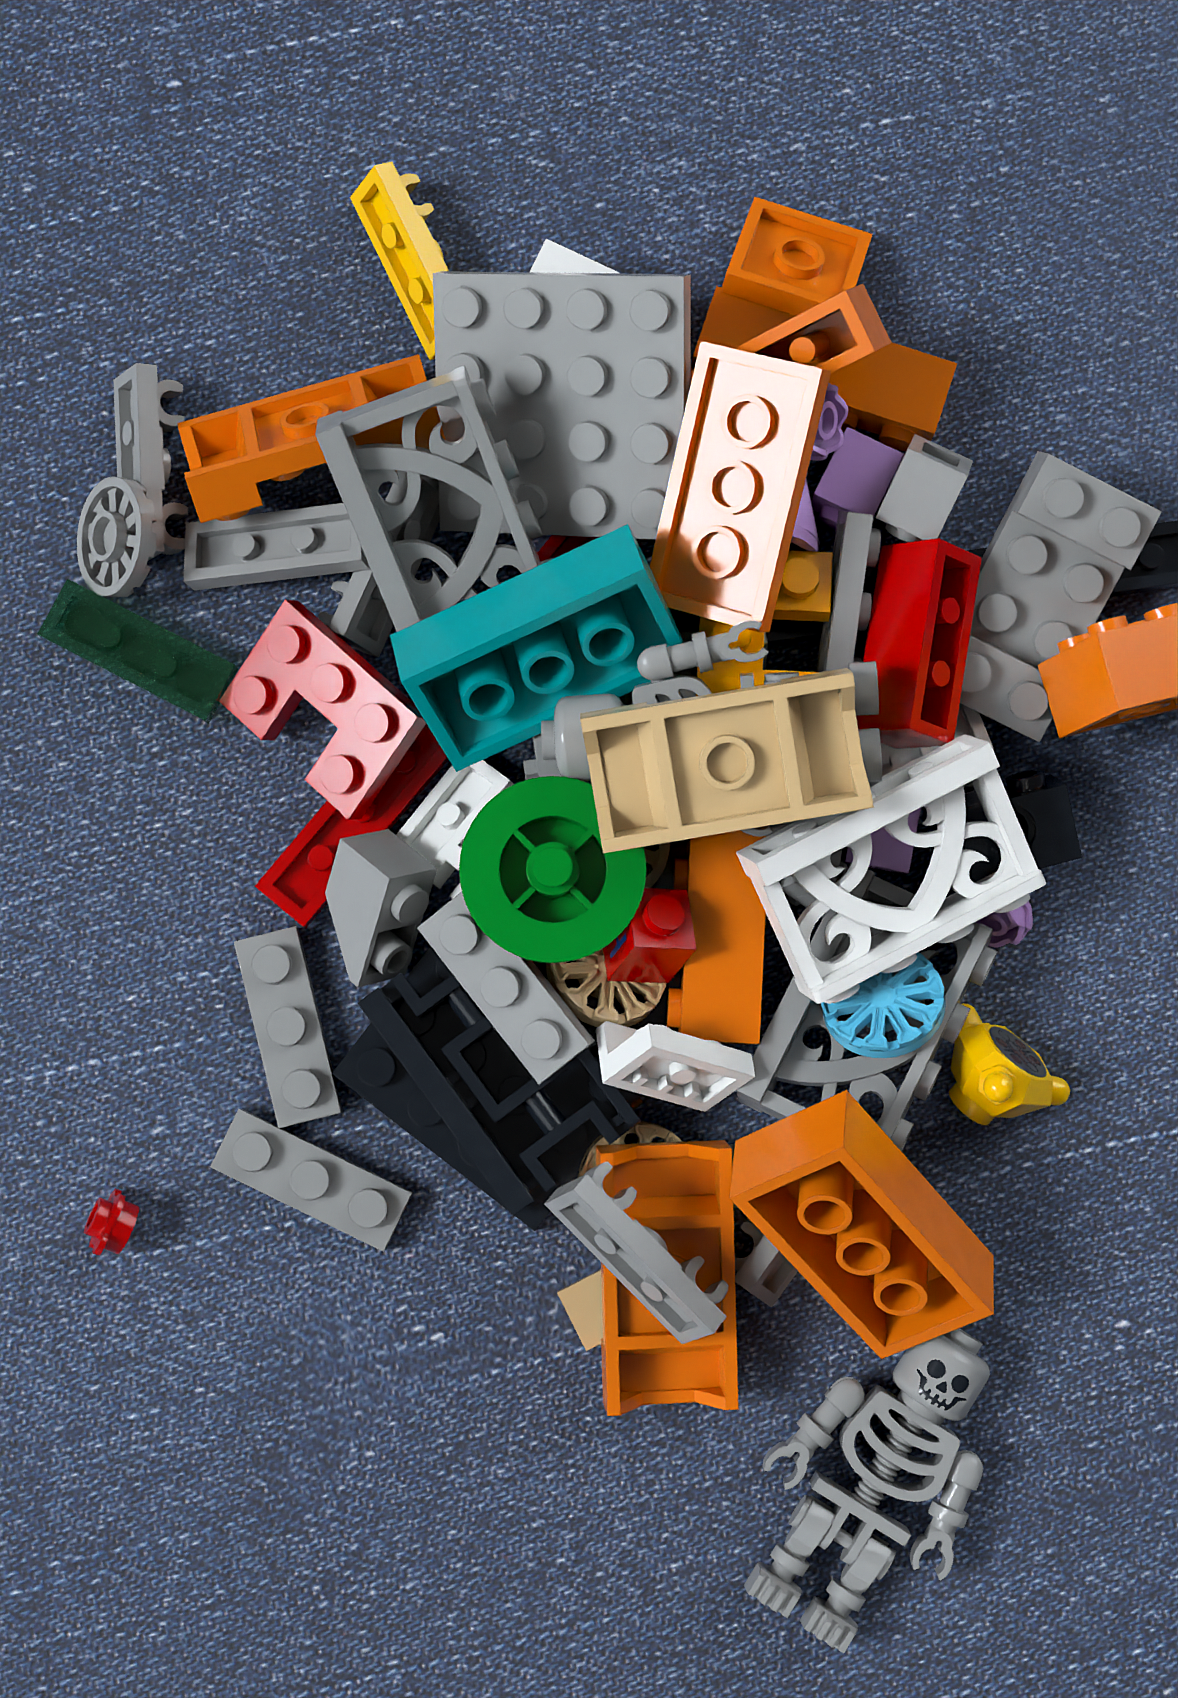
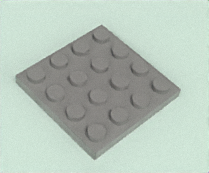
(582, 388)

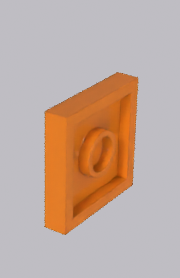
(793, 258)

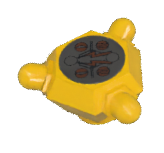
(999, 1074)

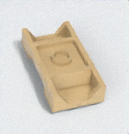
(726, 761)

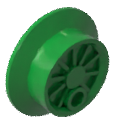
(540, 872)

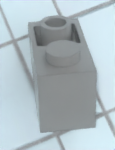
(923, 491)
(377, 903)

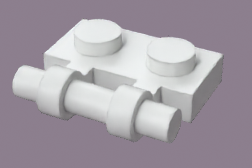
(446, 814)

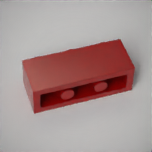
(920, 640)

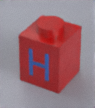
(654, 941)

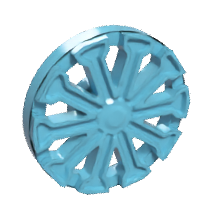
(885, 1005)

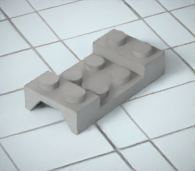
(1046, 583)

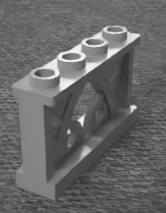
(363, 468)
(786, 1058)

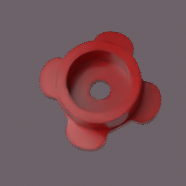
(111, 1223)

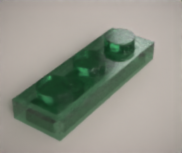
(137, 651)

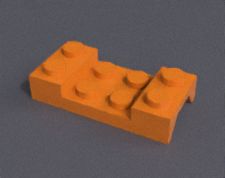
(278, 439)
(687, 1202)

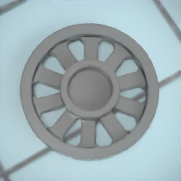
(116, 537)

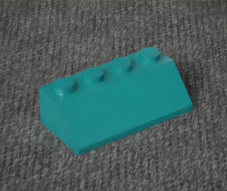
(513, 651)

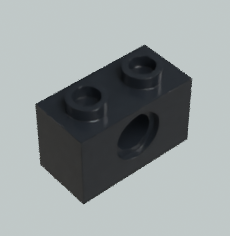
(1044, 817)

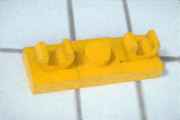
(402, 243)

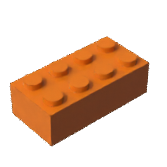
(1114, 672)
(862, 1225)

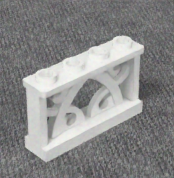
(805, 854)

